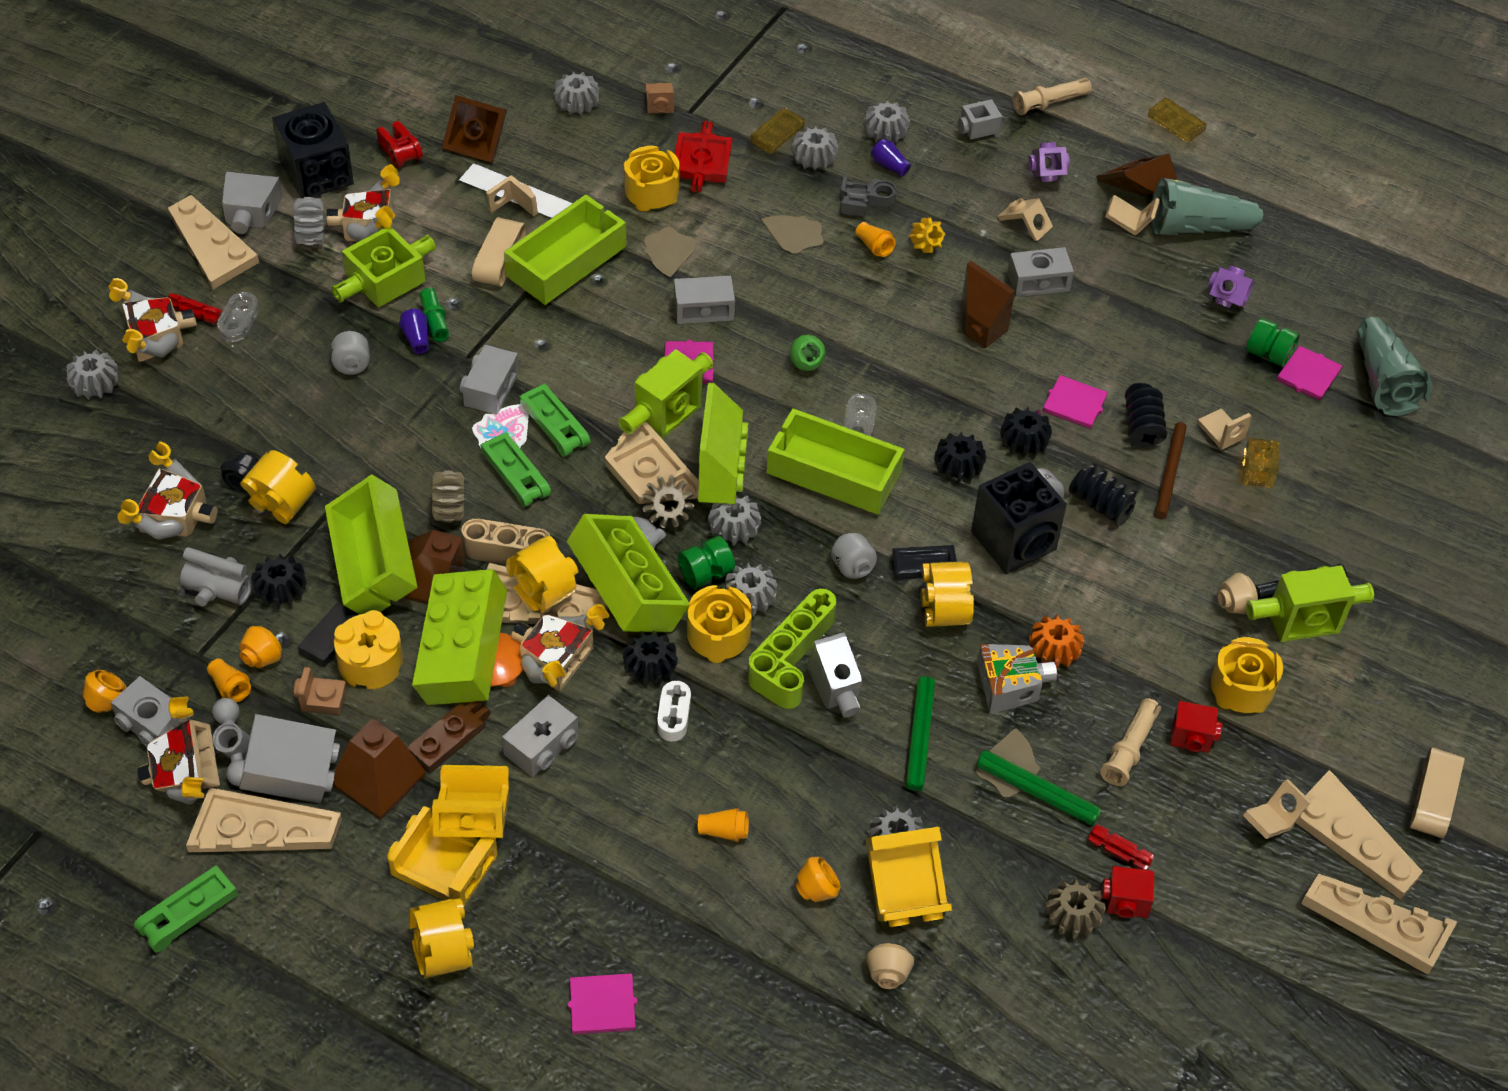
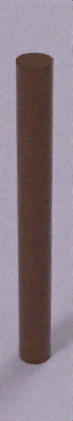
(1170, 471)

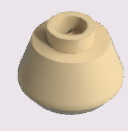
(1235, 593)
(889, 965)

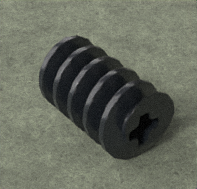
(1145, 415)
(1103, 494)

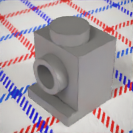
(980, 119)

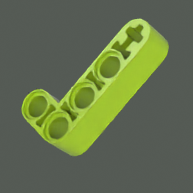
(787, 646)

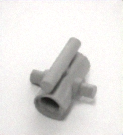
(215, 577)

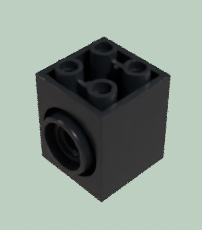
(313, 150)
(1018, 517)

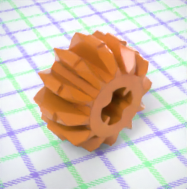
(1056, 640)

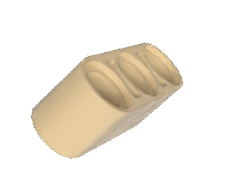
(489, 263)
(497, 540)
(1437, 792)

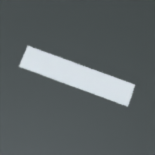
(487, 179)

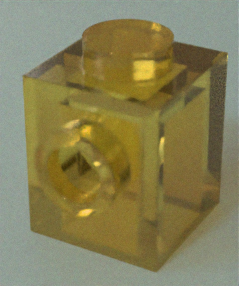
(1260, 462)

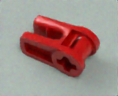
(402, 147)

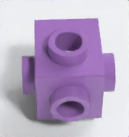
(1058, 160)
(1241, 286)

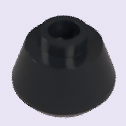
(236, 469)

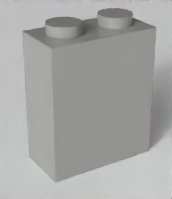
(289, 759)

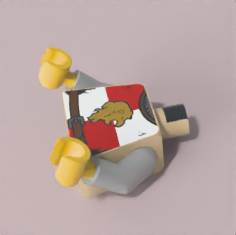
(367, 211)
(151, 322)
(171, 502)
(557, 645)
(181, 756)

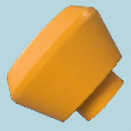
(259, 647)
(101, 689)
(817, 880)

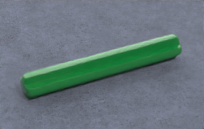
(920, 734)
(1038, 787)

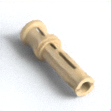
(1041, 97)
(1126, 752)

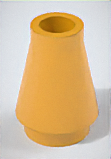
(876, 239)
(229, 681)
(725, 824)

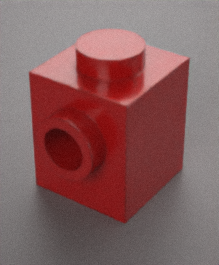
(1195, 727)
(1129, 892)

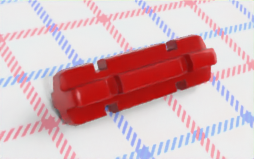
(201, 310)
(1120, 848)

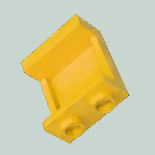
(471, 801)
(440, 864)
(907, 876)

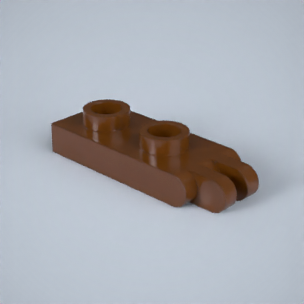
(449, 735)

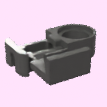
(858, 195)

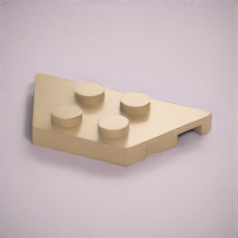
(643, 458)

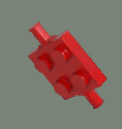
(703, 156)

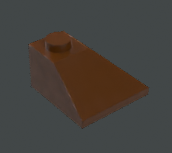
(474, 128)
(1140, 175)
(985, 306)
(430, 555)
(377, 770)

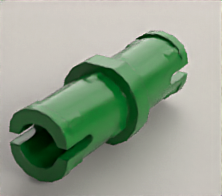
(435, 314)

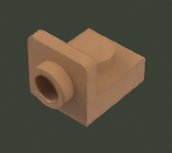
(660, 98)
(319, 694)

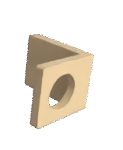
(512, 190)
(1028, 210)
(1129, 216)
(1223, 429)
(1272, 818)

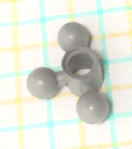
(226, 713)

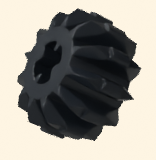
(1026, 431)
(960, 457)
(279, 580)
(650, 658)

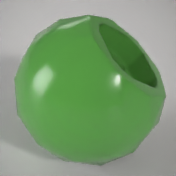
(807, 352)

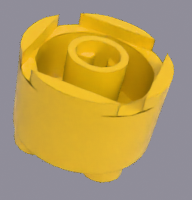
(651, 178)
(278, 486)
(542, 574)
(947, 594)
(719, 623)
(368, 650)
(1246, 675)
(440, 939)

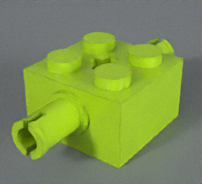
(383, 267)
(667, 393)
(1310, 603)

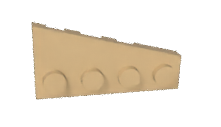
(215, 247)
(518, 611)
(259, 824)
(1355, 835)
(1399, 931)

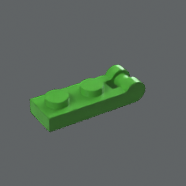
(554, 419)
(515, 469)
(185, 908)

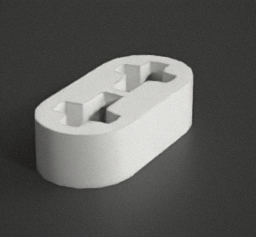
(680, 711)

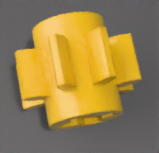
(927, 235)

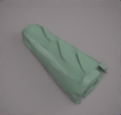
(1198, 209)
(1393, 371)

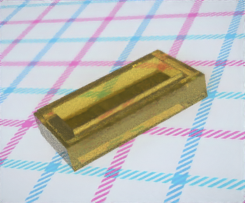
(1177, 119)
(777, 130)

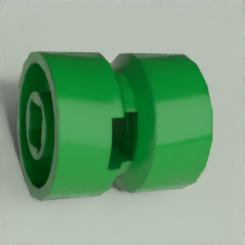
(1270, 341)
(703, 563)

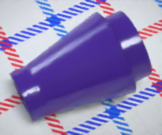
(889, 157)
(415, 328)

